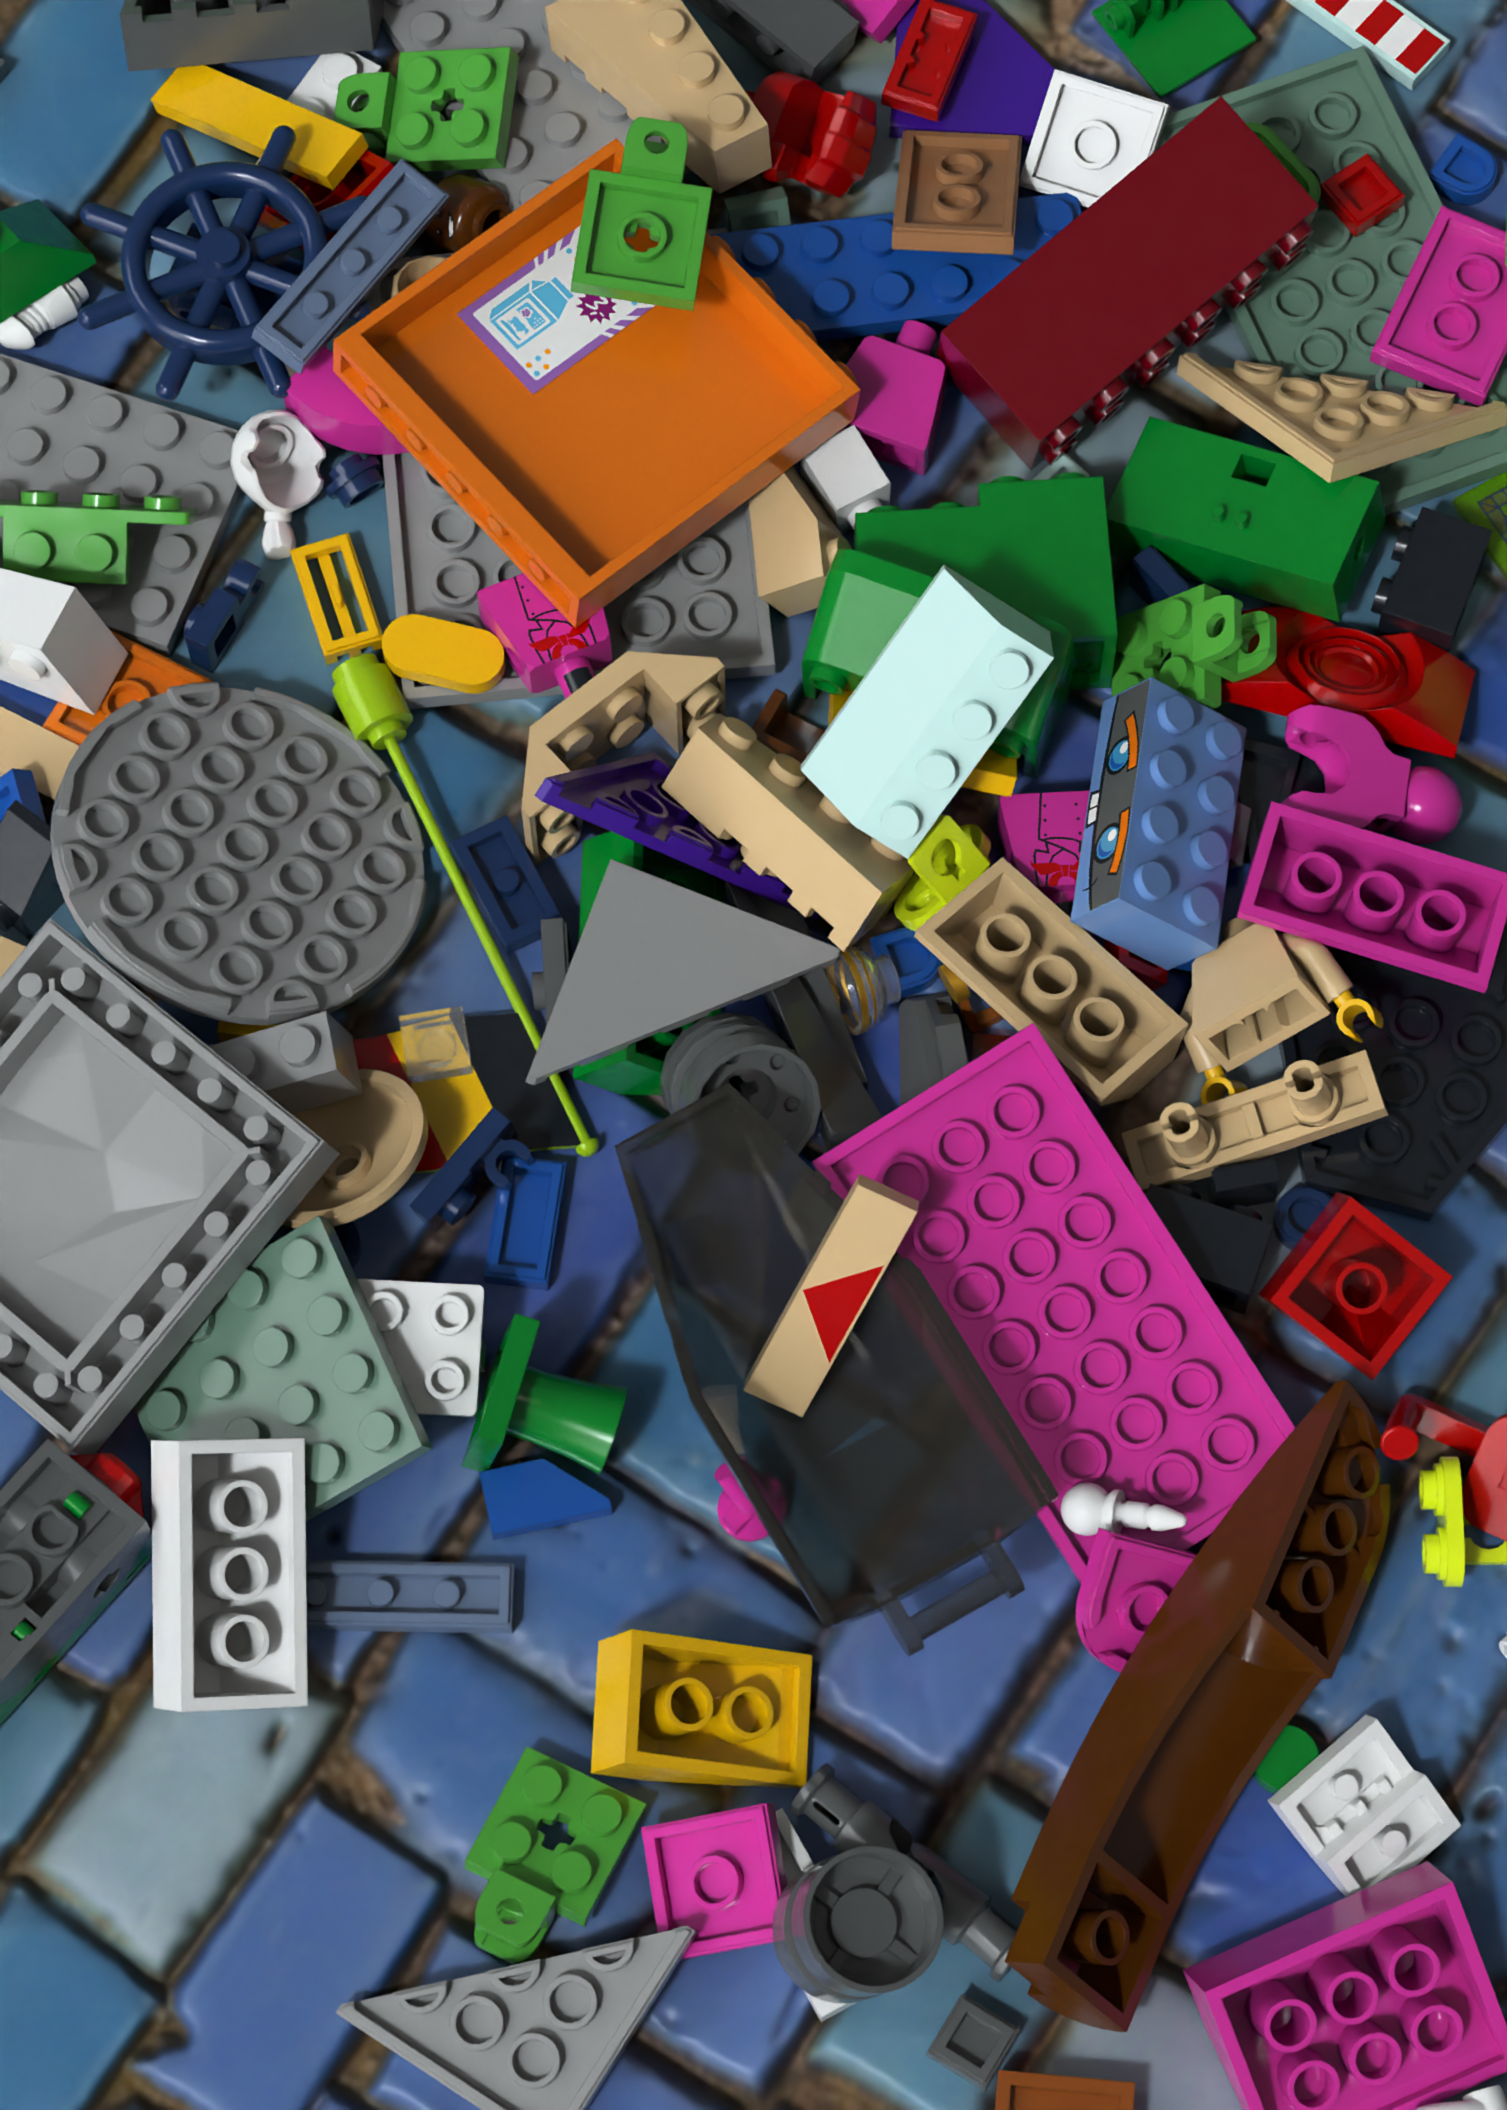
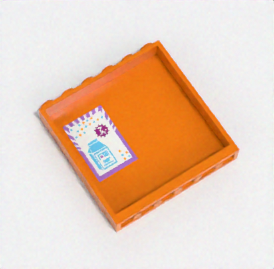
(589, 422)

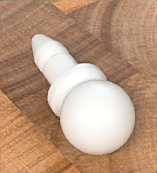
(1090, 1507)

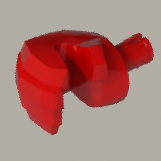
(816, 133)

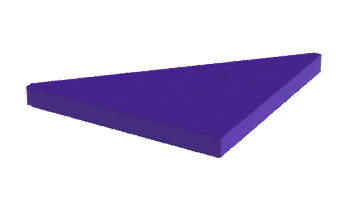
(997, 84)
(630, 802)

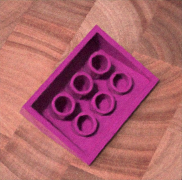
(1356, 2003)

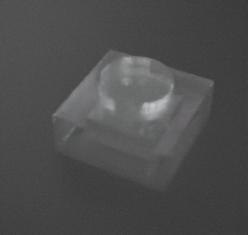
(436, 1044)

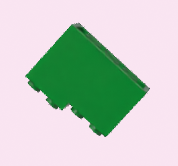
(1026, 545)

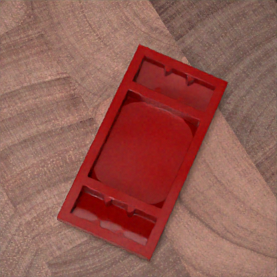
(1395, 681)

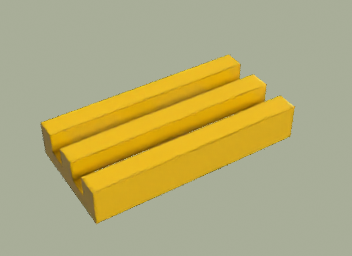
(351, 642)

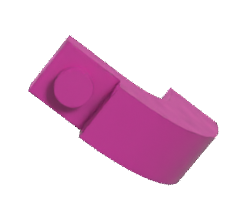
(336, 412)

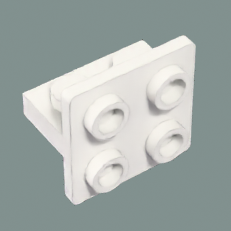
(433, 1340)

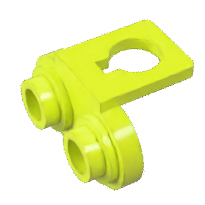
(943, 867)
(1447, 1549)

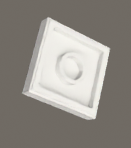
(1090, 138)

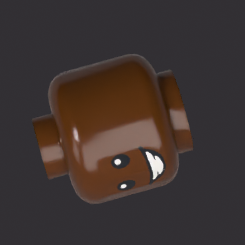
(470, 211)

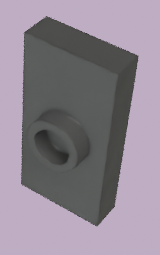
(556, 961)

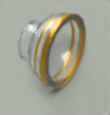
(863, 987)

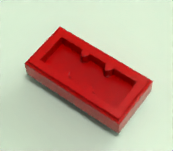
(929, 59)

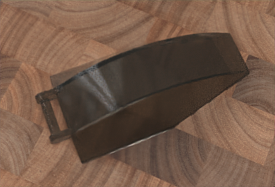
(906, 1442)

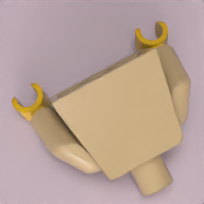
(1257, 994)

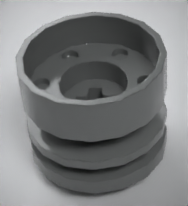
(760, 1068)

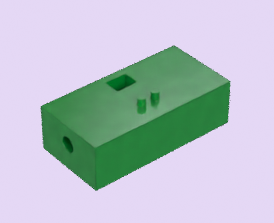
(1245, 518)

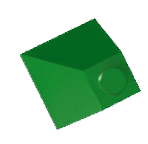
(35, 256)

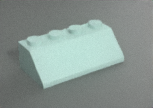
(928, 710)

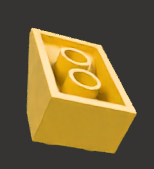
(700, 1711)

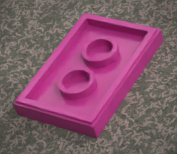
(1451, 310)

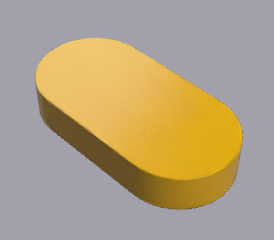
(443, 653)

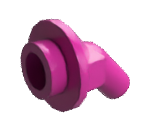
(735, 1510)

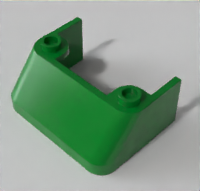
(865, 606)

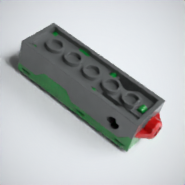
(66, 1551)

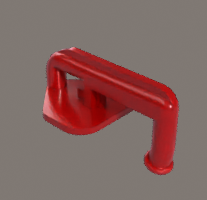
(1486, 1482)

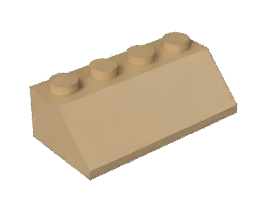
(1051, 973)

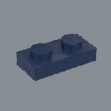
(505, 883)

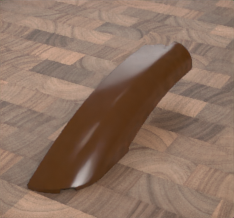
(1198, 1712)

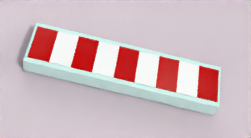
(1389, 32)

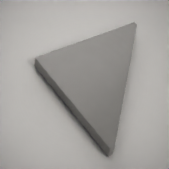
(660, 961)
(528, 2030)

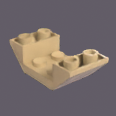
(610, 711)

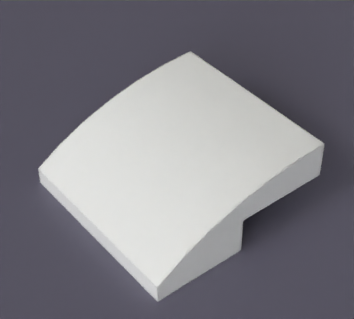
(1364, 1809)

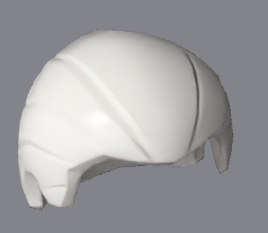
(278, 468)

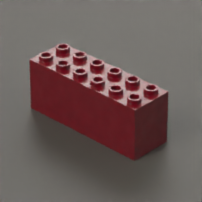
(1128, 285)

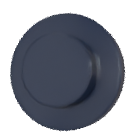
(354, 480)

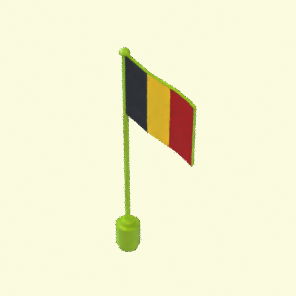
(498, 1044)

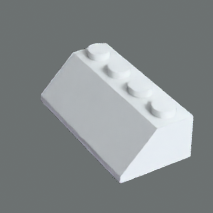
(229, 1574)

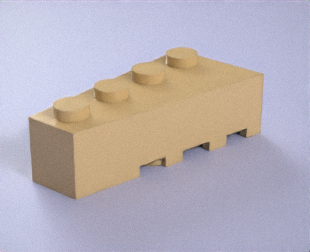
(787, 828)

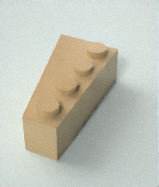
(666, 70)

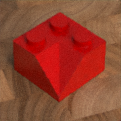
(1355, 1285)

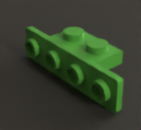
(79, 539)

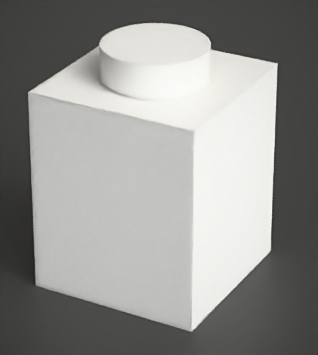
(845, 478)

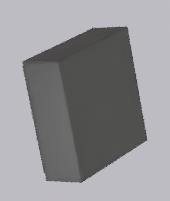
(973, 2042)

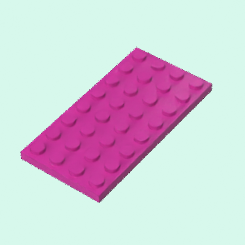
(1070, 1292)

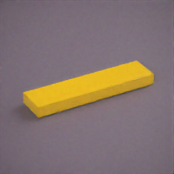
(248, 117)

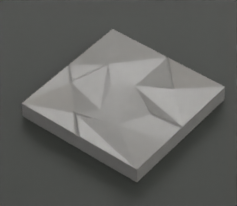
(126, 1186)

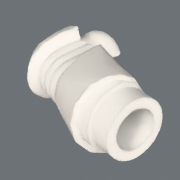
(43, 315)

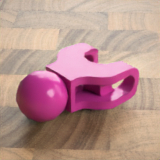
(1367, 781)

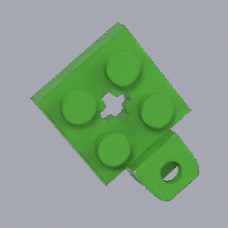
(406, 116)
(651, 197)
(1205, 642)
(535, 1882)

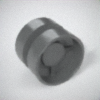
(858, 1925)

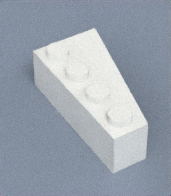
(55, 642)

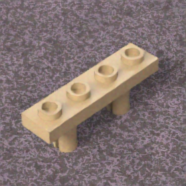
(1256, 1122)

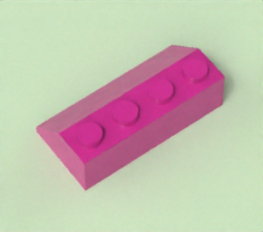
(1376, 897)

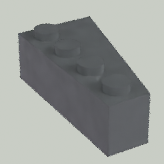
(228, 31)

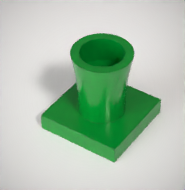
(542, 1407)

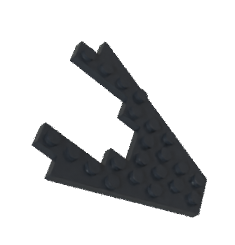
(1433, 1059)

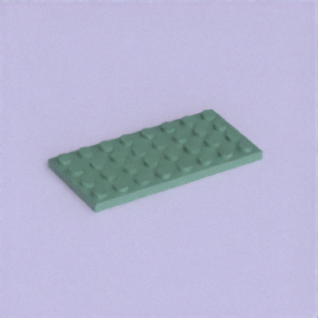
(1341, 289)

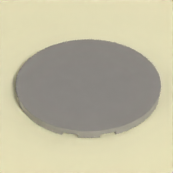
(238, 854)

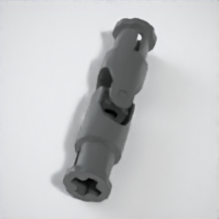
(860, 1823)

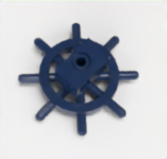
(217, 269)

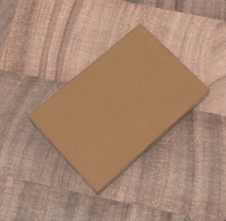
(957, 192)

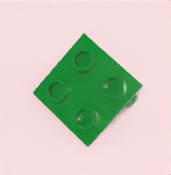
(1173, 38)

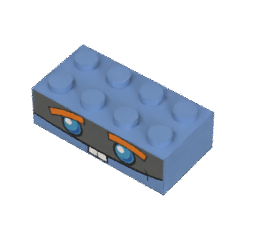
(1159, 824)

